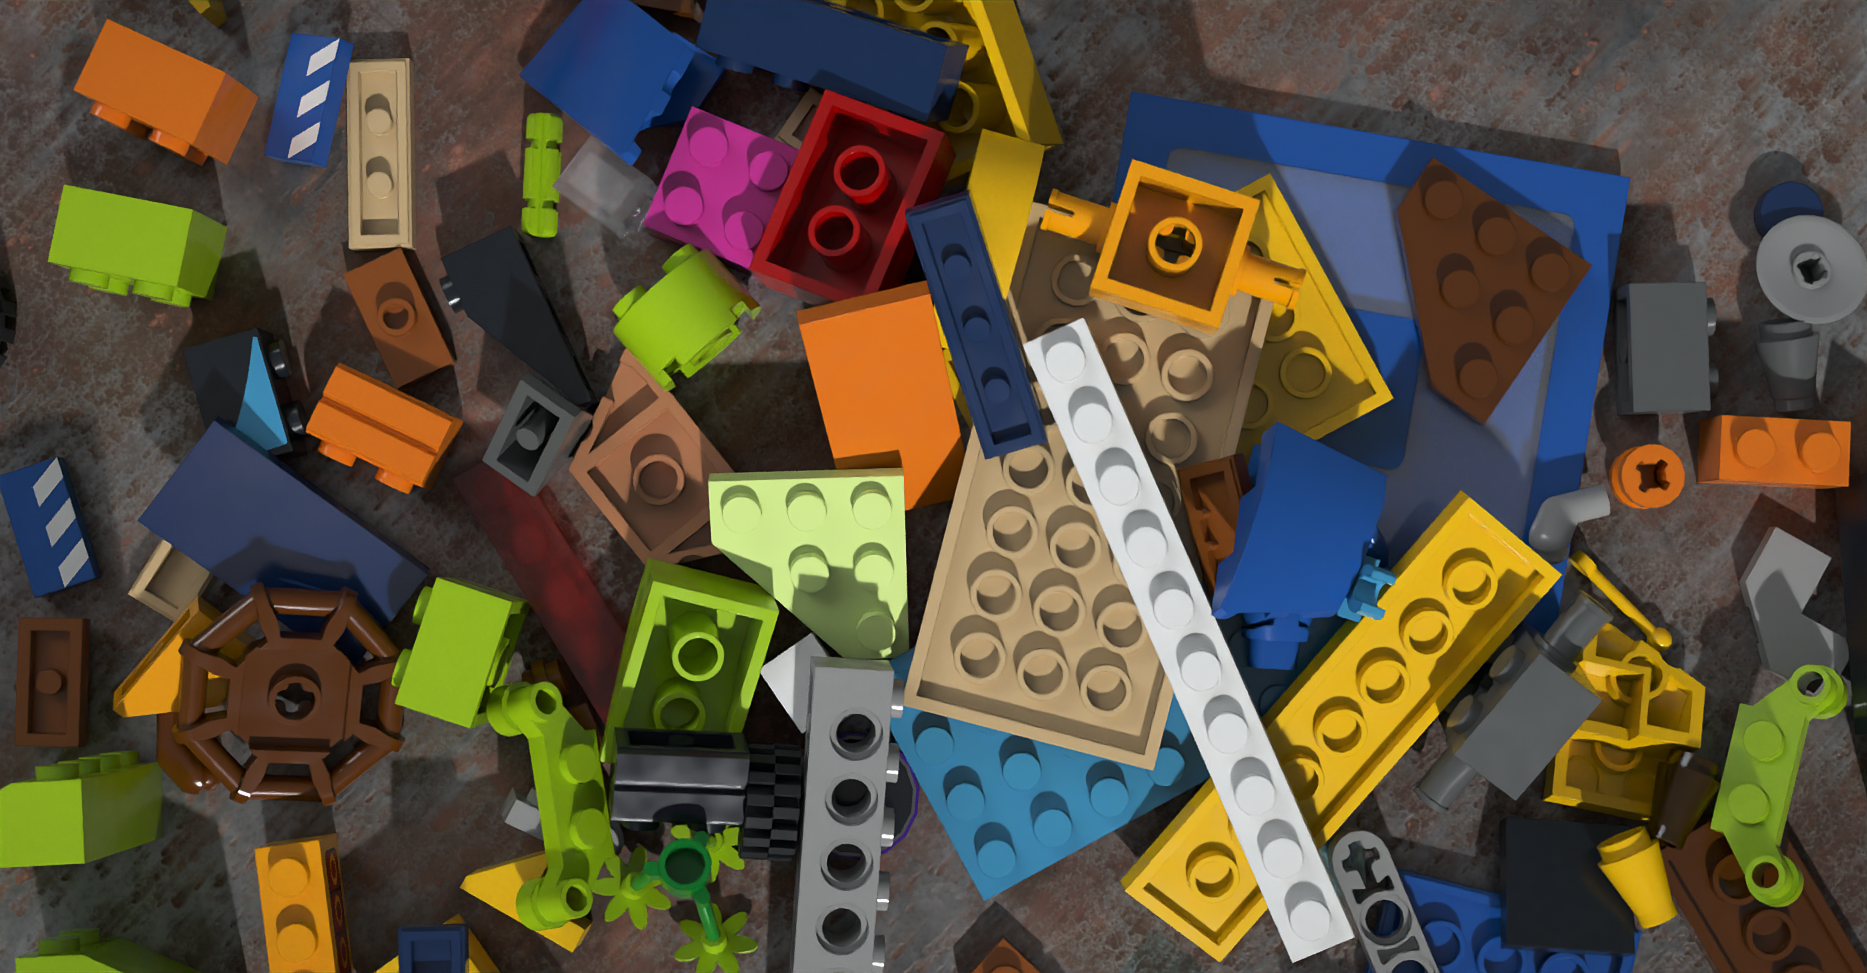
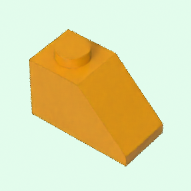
(156, 680)

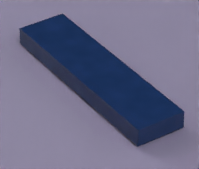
(977, 324)

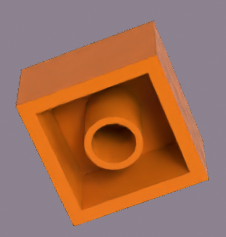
(158, 89)

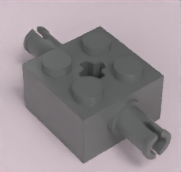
(1517, 708)

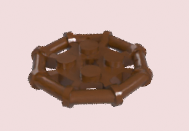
(270, 667)

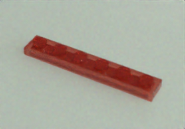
(550, 579)

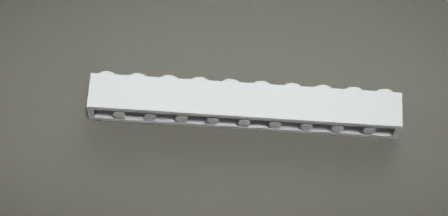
(1189, 640)

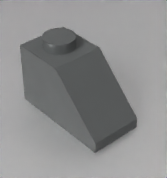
(536, 435)

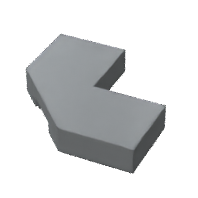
(1776, 592)

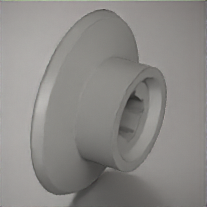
(1833, 260)

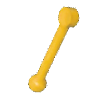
(1658, 638)

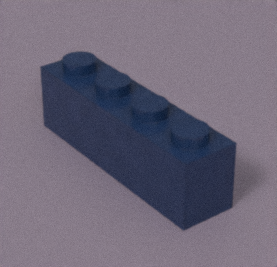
(837, 51)

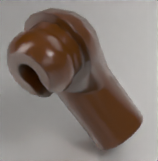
(178, 761)

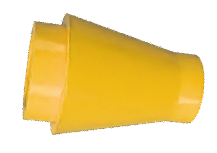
(1639, 875)

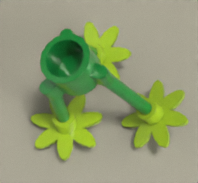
(684, 872)

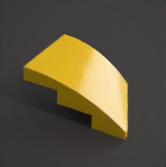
(1642, 716)

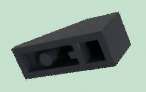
(507, 299)

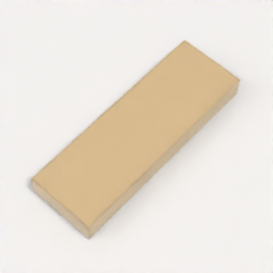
(381, 154)

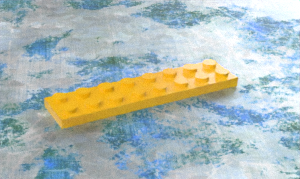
(1353, 713)

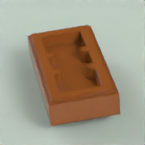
(400, 318)
(1212, 504)

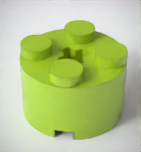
(683, 316)

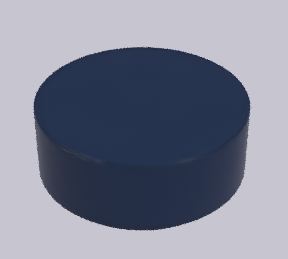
(1783, 202)

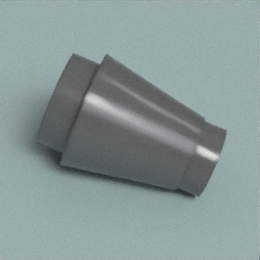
(1789, 361)

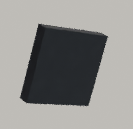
(1557, 892)

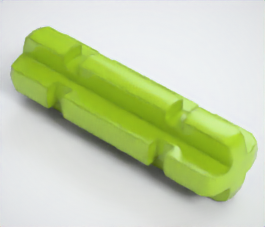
(541, 172)

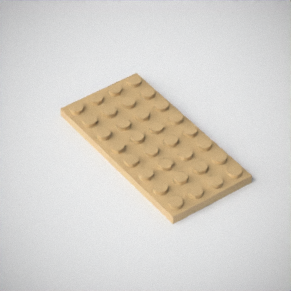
(1026, 596)

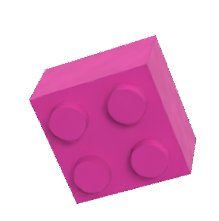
(720, 189)

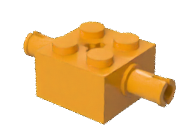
(1213, 229)

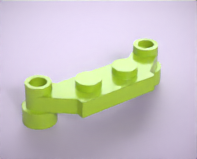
(1763, 774)
(568, 799)

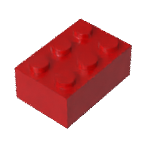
(845, 203)

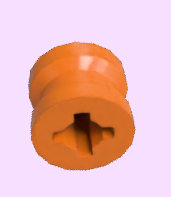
(1633, 476)

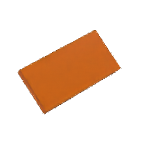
(886, 389)

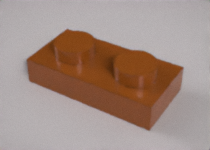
(52, 682)

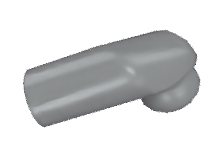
(1559, 517)

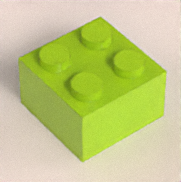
(137, 242)
(459, 651)

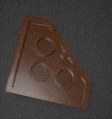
(1478, 287)

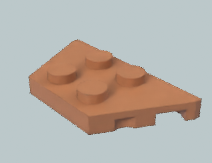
(650, 468)

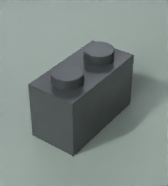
(1664, 348)

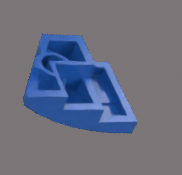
(609, 71)
(1299, 530)

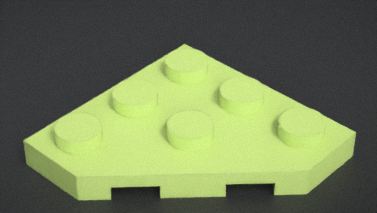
(823, 549)

